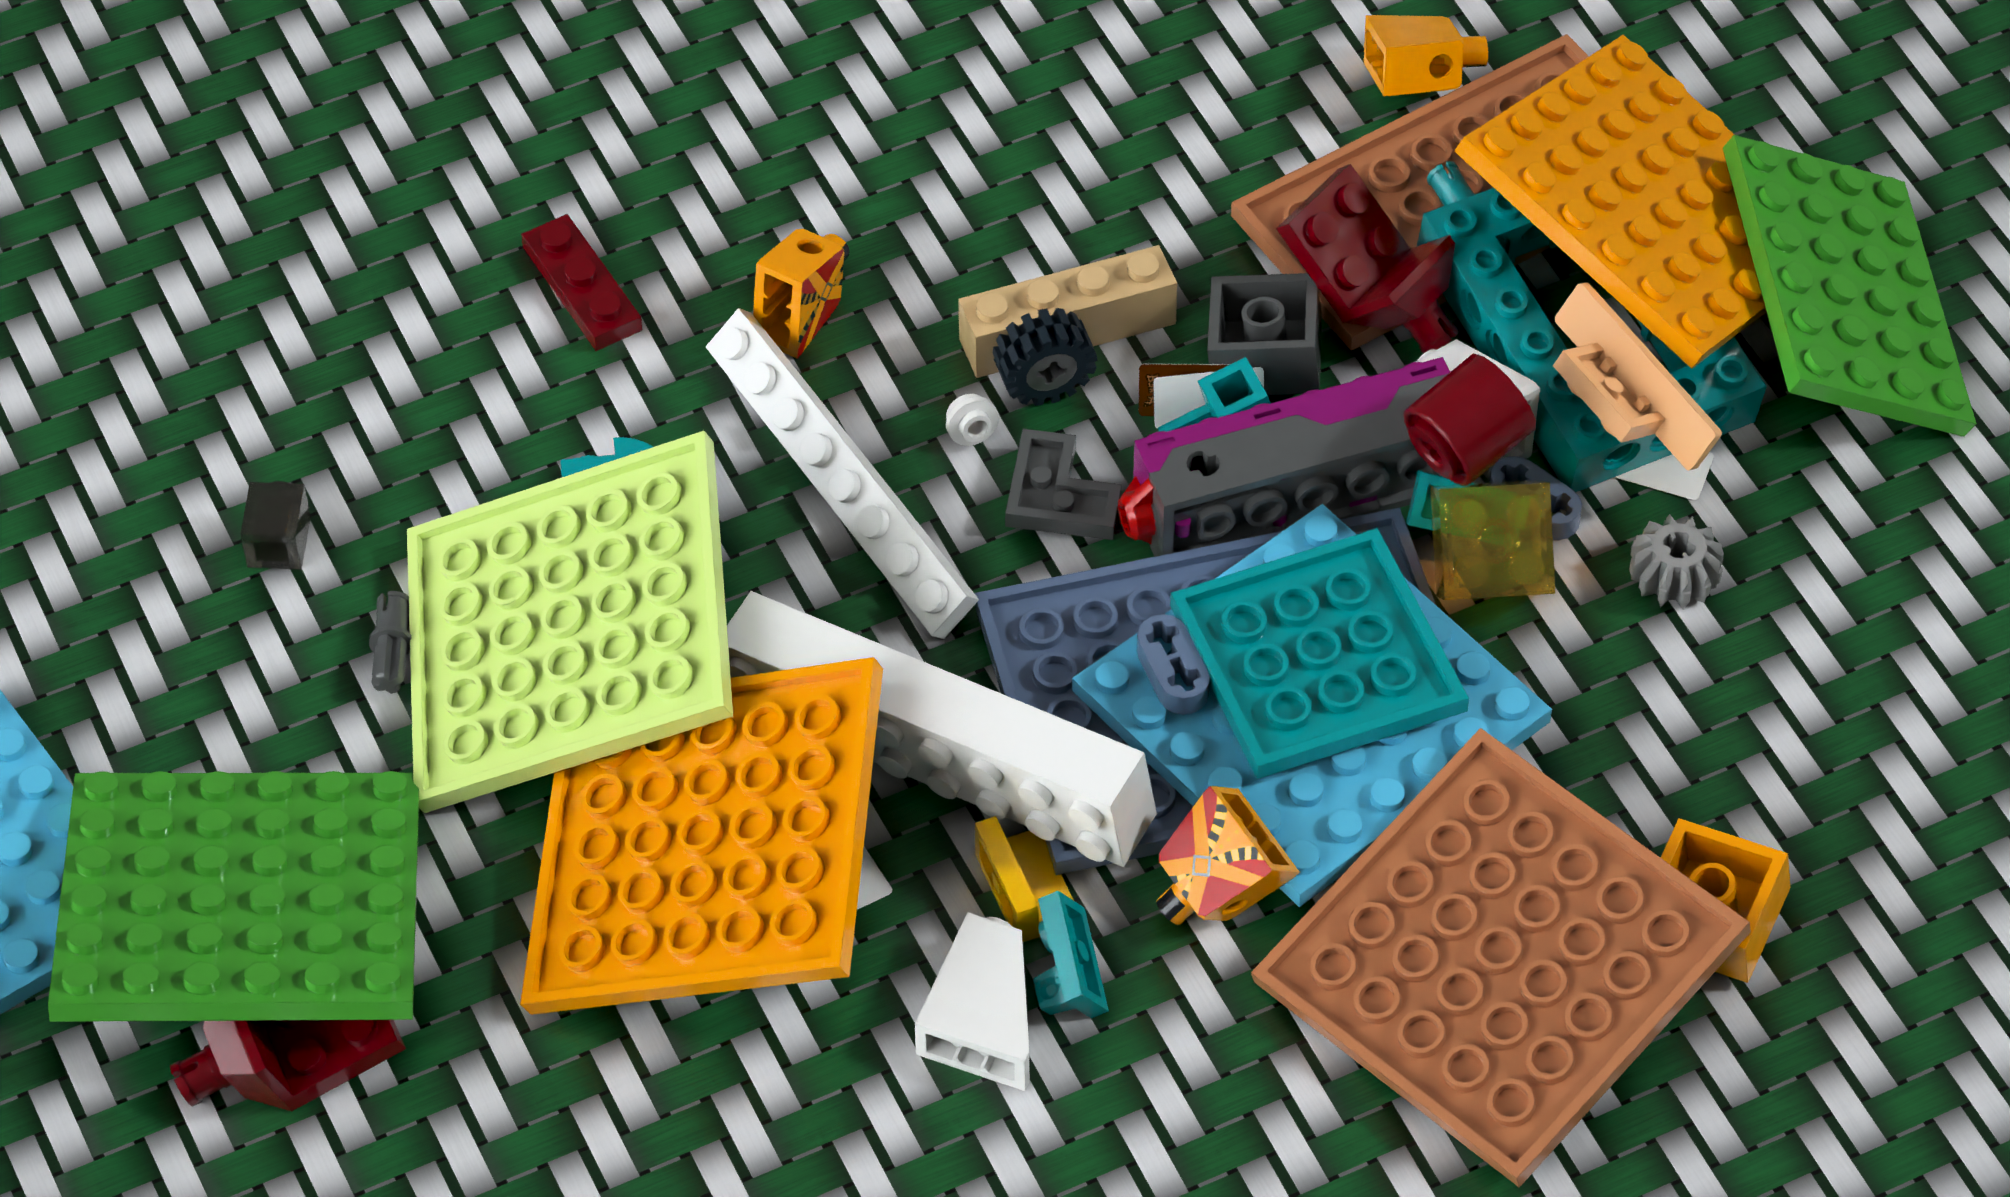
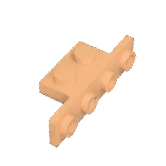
(1627, 382)

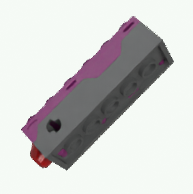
(1279, 463)

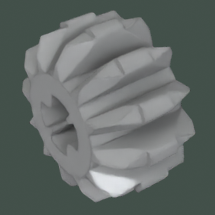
(1676, 561)

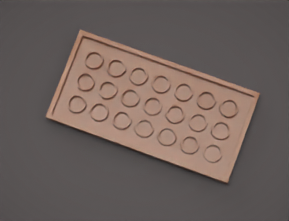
(1397, 163)

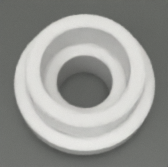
(971, 419)

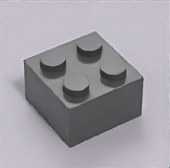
(1272, 324)

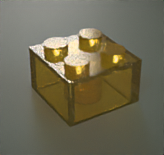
(1493, 540)

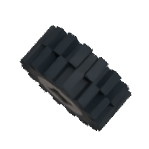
(1045, 356)

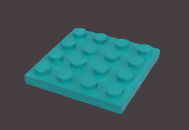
(1319, 653)

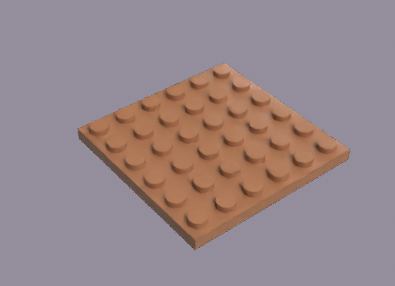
(1500, 955)

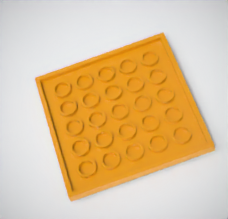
(1632, 191)
(711, 850)

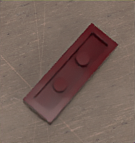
(581, 282)

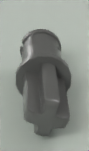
(390, 641)

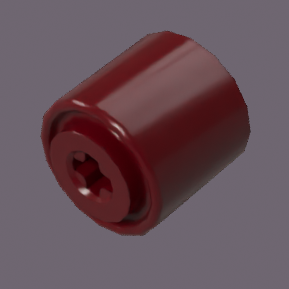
(1469, 420)

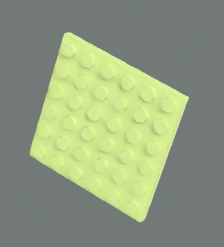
(567, 623)

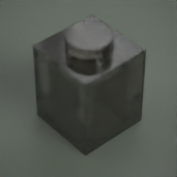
(275, 525)

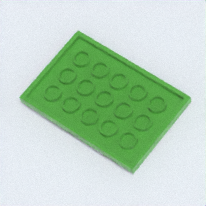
(1847, 287)

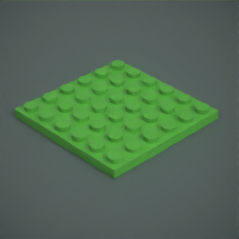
(238, 897)

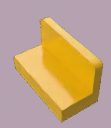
(1018, 874)

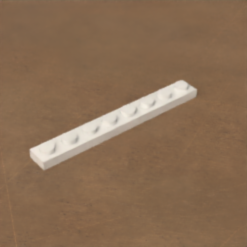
(842, 474)

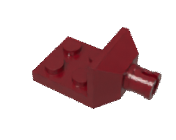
(1367, 264)
(284, 1059)

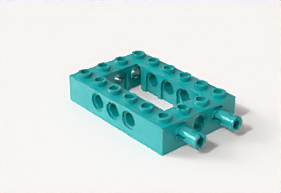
(1515, 331)

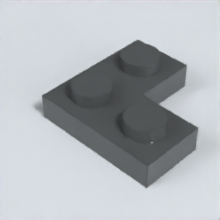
(1051, 501)

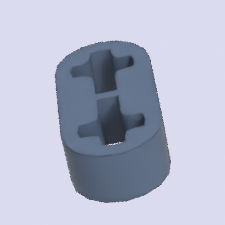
(1562, 497)
(1163, 667)

